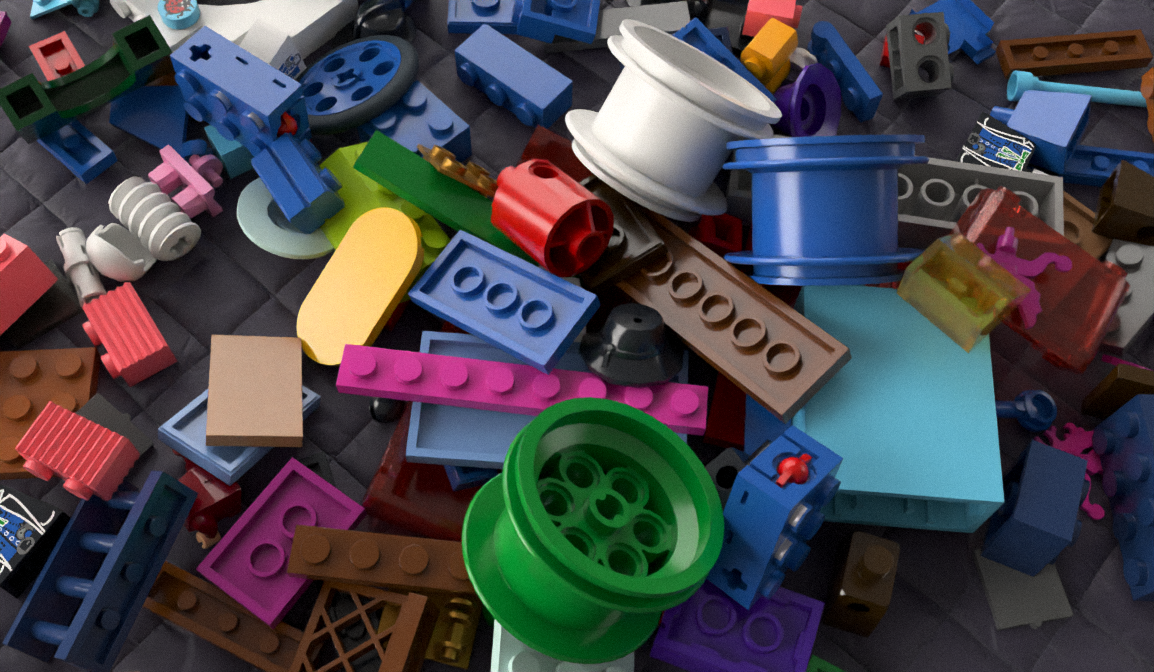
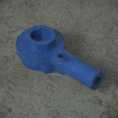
(1031, 408)

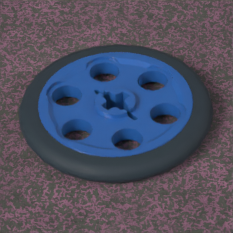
(349, 75)

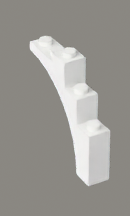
(306, 21)

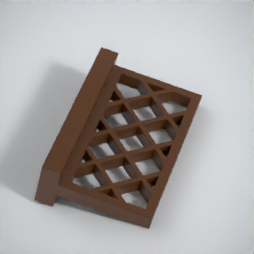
(406, 638)

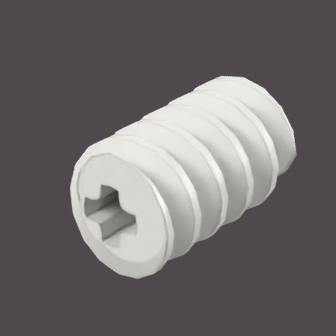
(154, 219)

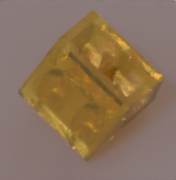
(961, 289)

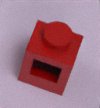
(719, 233)

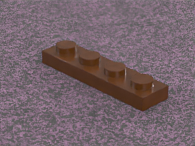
(1074, 53)
(379, 560)
(223, 621)

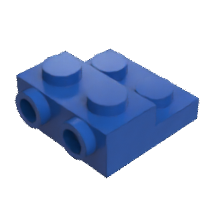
(564, 18)

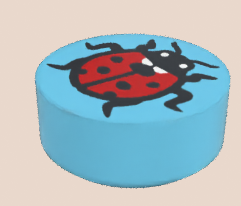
(179, 13)

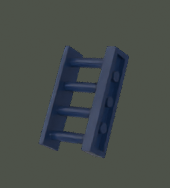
(120, 585)

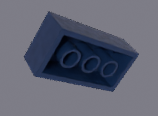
(1127, 464)

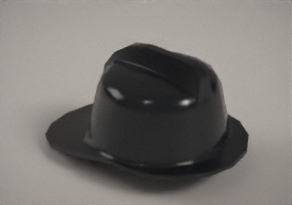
(377, 18)

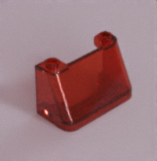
(1074, 304)

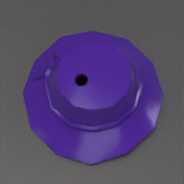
(810, 104)

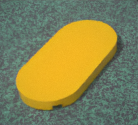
(360, 285)

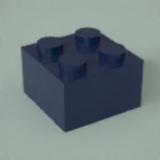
(1038, 509)

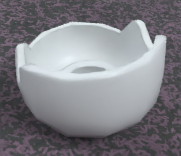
(118, 253)

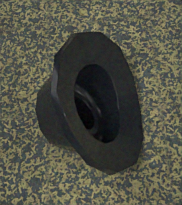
(632, 348)

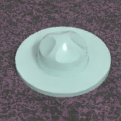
(270, 229)

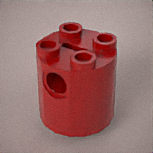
(551, 217)

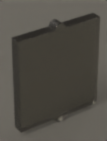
(48, 312)

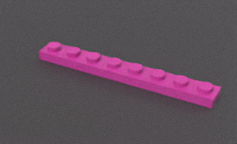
(507, 386)

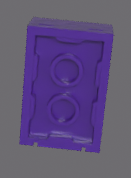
(723, 636)

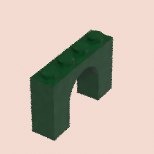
(133, 61)

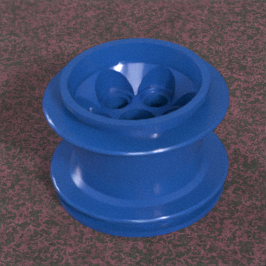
(825, 208)

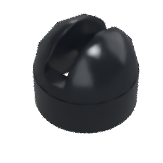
(385, 409)

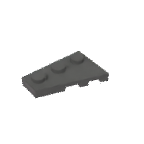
(1138, 305)

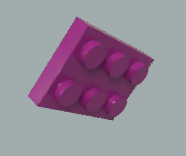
(256, 551)

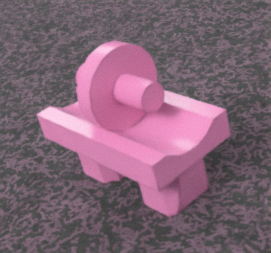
(194, 179)

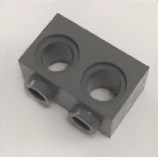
(908, 55)

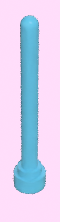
(1023, 81)

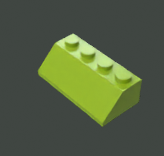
(365, 194)

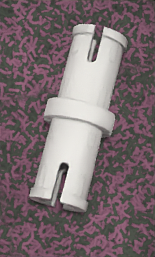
(79, 266)

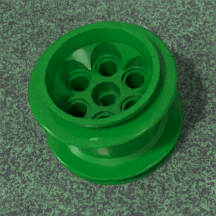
(591, 530)

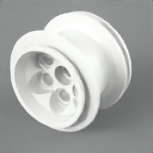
(668, 123)

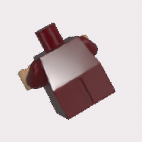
(213, 503)

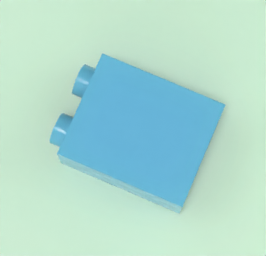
(904, 415)

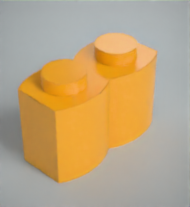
(770, 52)

